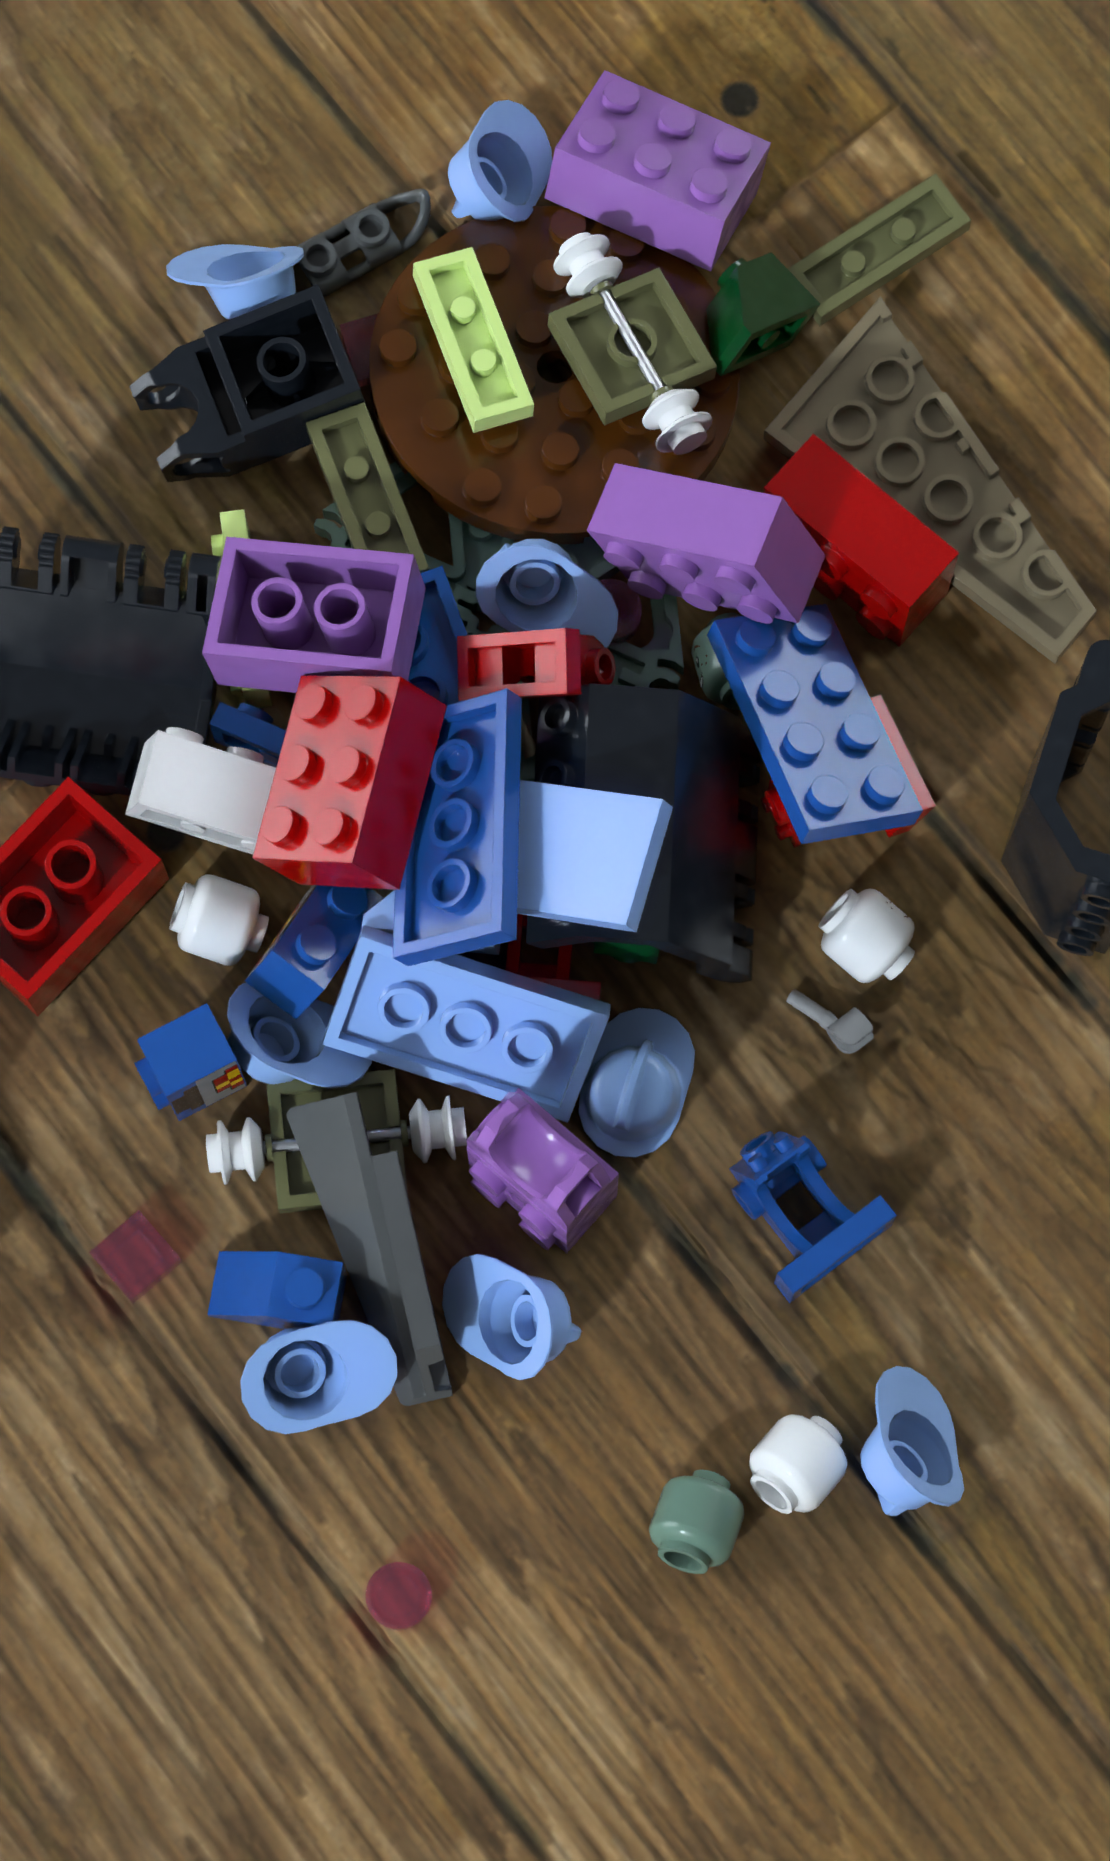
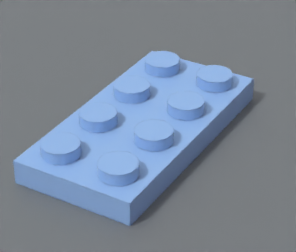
(467, 1024)

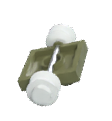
(631, 345)
(384, 1128)

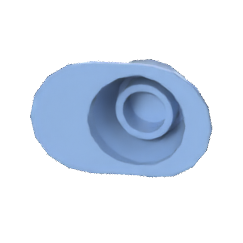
(501, 165)
(239, 275)
(542, 588)
(282, 1049)
(637, 1082)
(506, 1315)
(318, 1376)
(913, 1446)

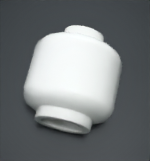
(218, 919)
(867, 935)
(797, 1463)

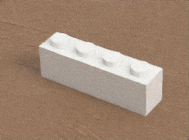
(201, 789)

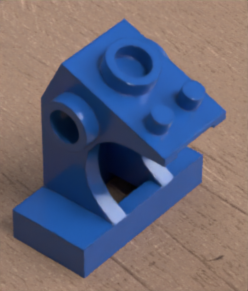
(771, 1169)

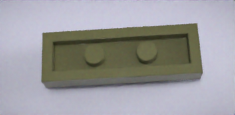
(881, 247)
(363, 483)

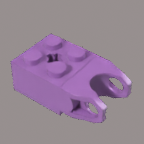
(540, 1171)

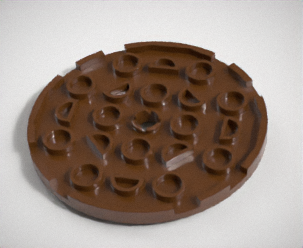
(550, 468)

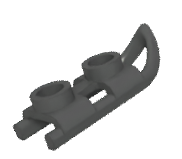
(369, 233)

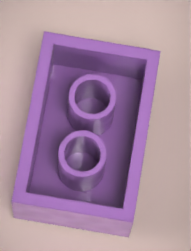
(657, 170)
(706, 543)
(311, 613)

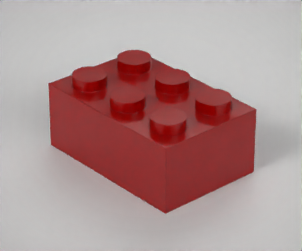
(874, 548)
(350, 781)
(67, 891)

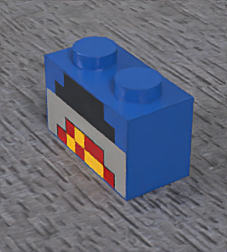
(311, 946)
(189, 1063)

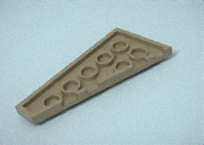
(911, 440)

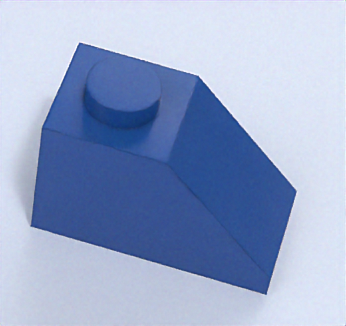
(277, 1289)

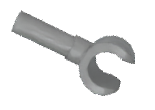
(847, 1033)

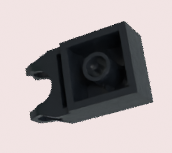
(252, 387)

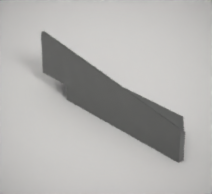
(376, 1237)

